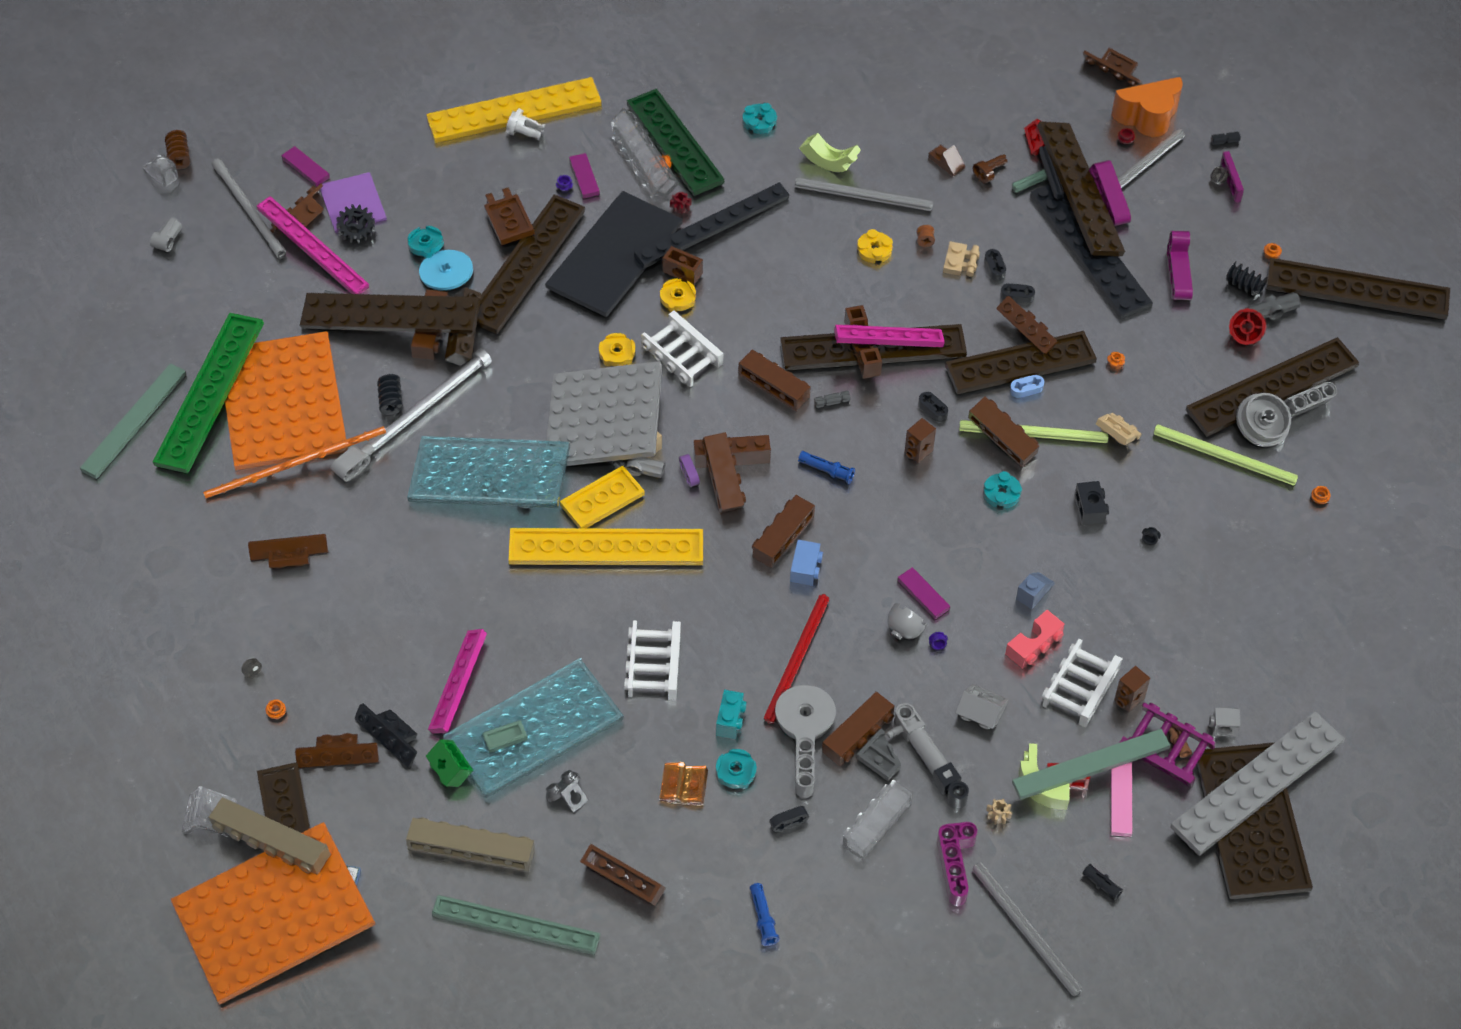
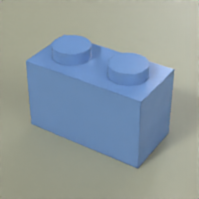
(805, 563)

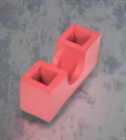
(1025, 650)

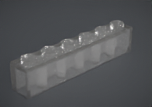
(644, 153)

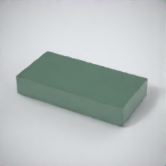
(504, 736)

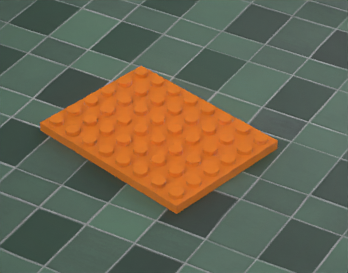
(284, 402)
(269, 917)

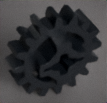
(355, 216)

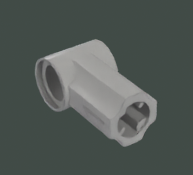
(165, 237)
(645, 466)

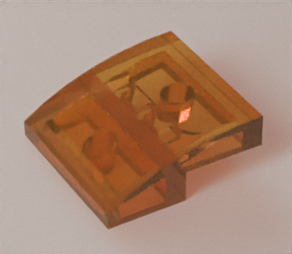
(683, 784)

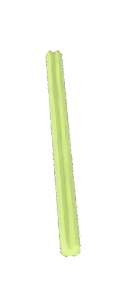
(1048, 432)
(1225, 454)

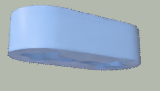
(1027, 386)

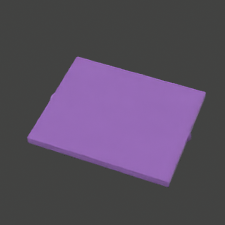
(349, 191)

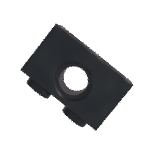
(1091, 512)

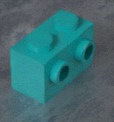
(729, 715)

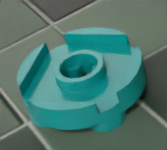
(751, 121)
(427, 248)
(1007, 482)
(736, 779)

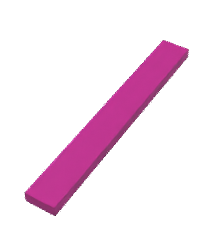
(312, 246)

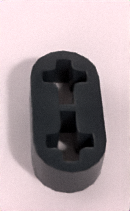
(998, 263)
(1018, 292)
(933, 406)
(789, 819)

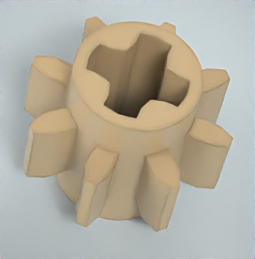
(999, 811)

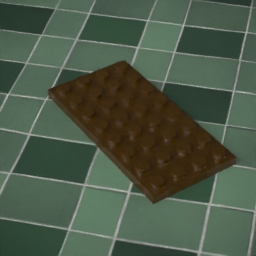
(1265, 850)

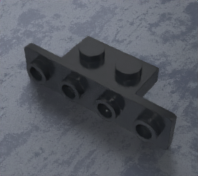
(389, 731)

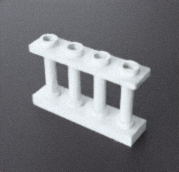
(687, 334)
(670, 668)
(1093, 697)

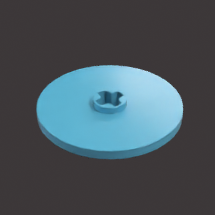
(446, 270)

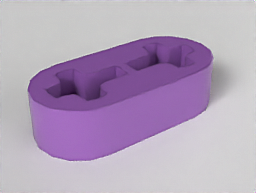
(689, 470)

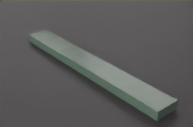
(133, 421)
(1090, 764)
(516, 924)

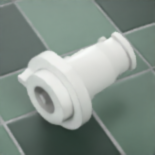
(521, 124)

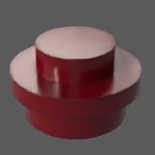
(1126, 136)

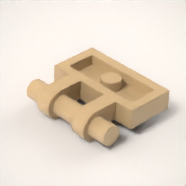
(955, 258)
(1118, 428)

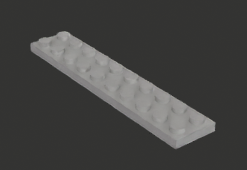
(1257, 783)

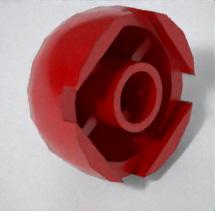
(1247, 326)

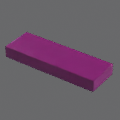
(305, 166)
(584, 175)
(1233, 178)
(923, 593)

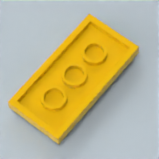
(602, 498)

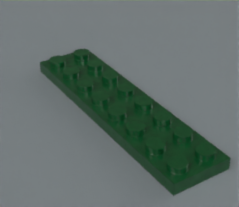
(675, 141)

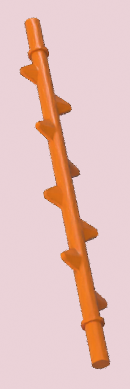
(303, 458)

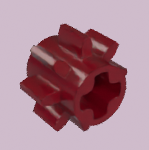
(681, 202)

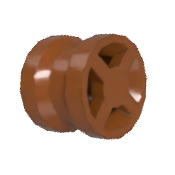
(925, 236)

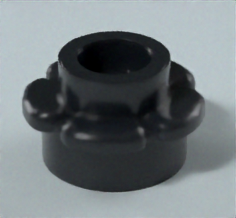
(1151, 535)

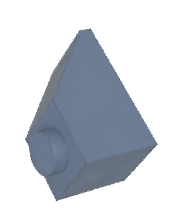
(1033, 589)

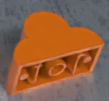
(1148, 106)

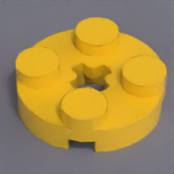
(874, 238)
(680, 303)
(620, 358)

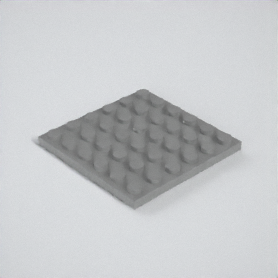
(606, 412)

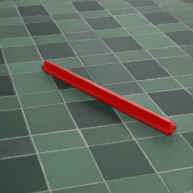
(798, 655)

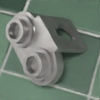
(567, 784)

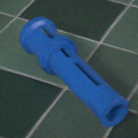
(834, 469)
(765, 921)

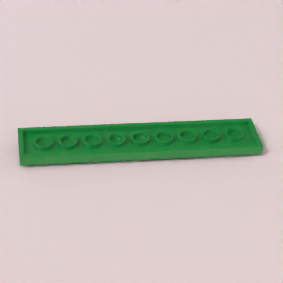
(208, 393)

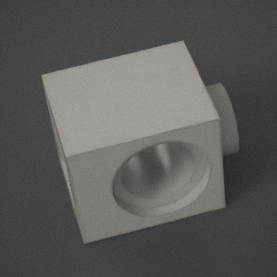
(1225, 721)

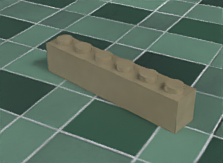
(269, 835)
(470, 844)

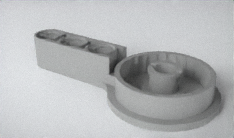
(1279, 413)
(805, 729)

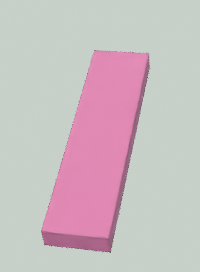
(1121, 800)

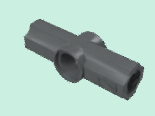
(1275, 307)

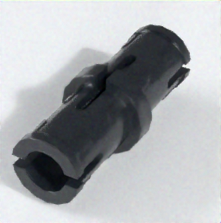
(1102, 881)

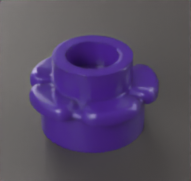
(564, 183)
(938, 640)

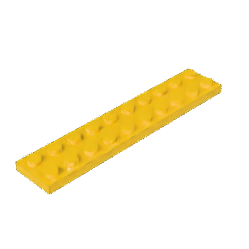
(496, 112)
(605, 546)

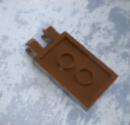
(508, 217)

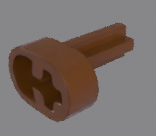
(984, 170)

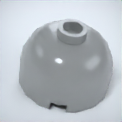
(905, 623)

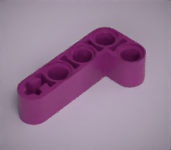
(1111, 192)
(1179, 265)
(955, 864)

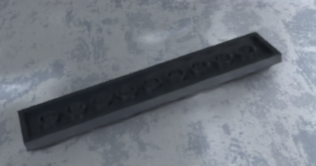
(1106, 272)

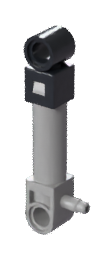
(944, 773)

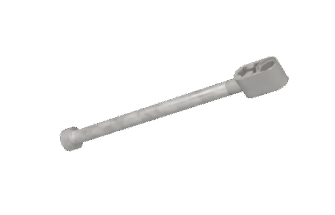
(357, 459)

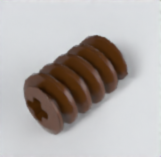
(177, 148)

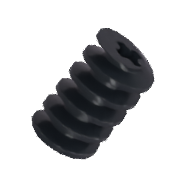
(1245, 279)
(389, 394)

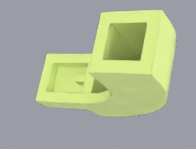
(826, 156)
(1055, 798)

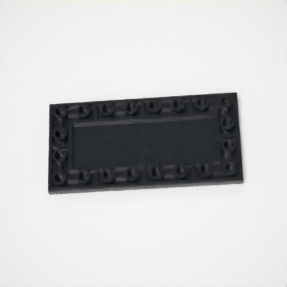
(604, 260)

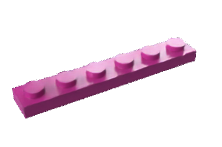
(889, 335)
(457, 681)

